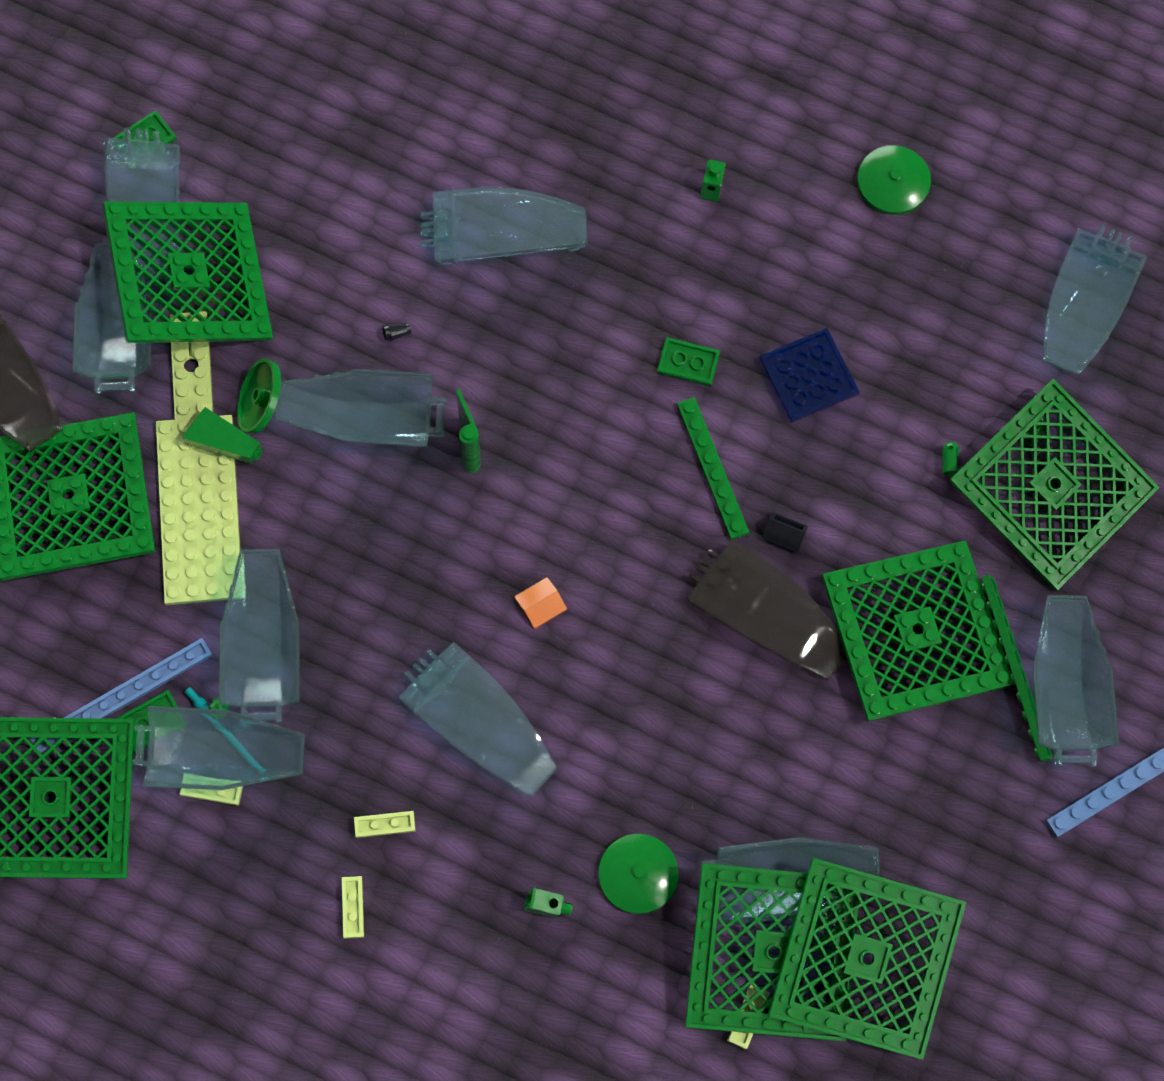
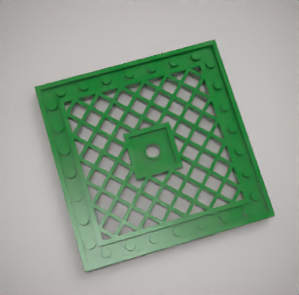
(142, 329)
(1091, 434)
(86, 553)
(858, 655)
(120, 790)
(711, 879)
(930, 986)

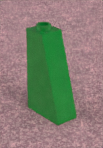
(221, 437)

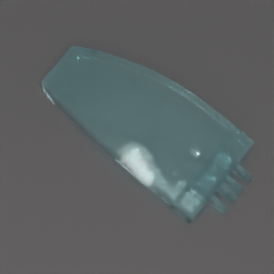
(143, 173)
(500, 223)
(1089, 298)
(478, 719)

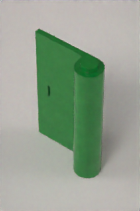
(468, 437)

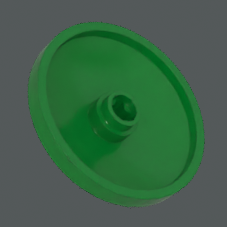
(893, 180)
(258, 396)
(638, 874)

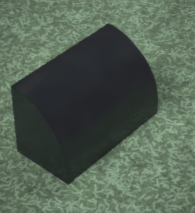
(785, 532)

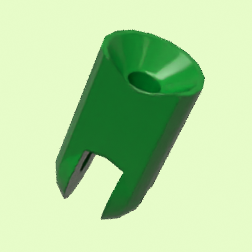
(949, 459)

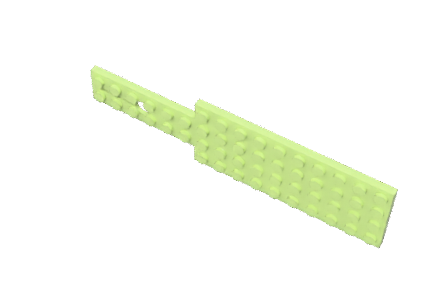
(195, 491)

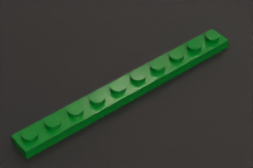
(1013, 660)

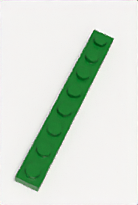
(712, 468)

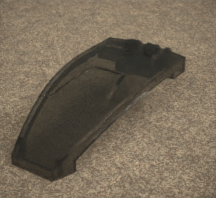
(25, 402)
(767, 609)

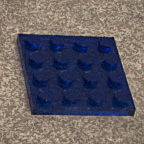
(809, 375)

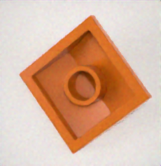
(540, 603)

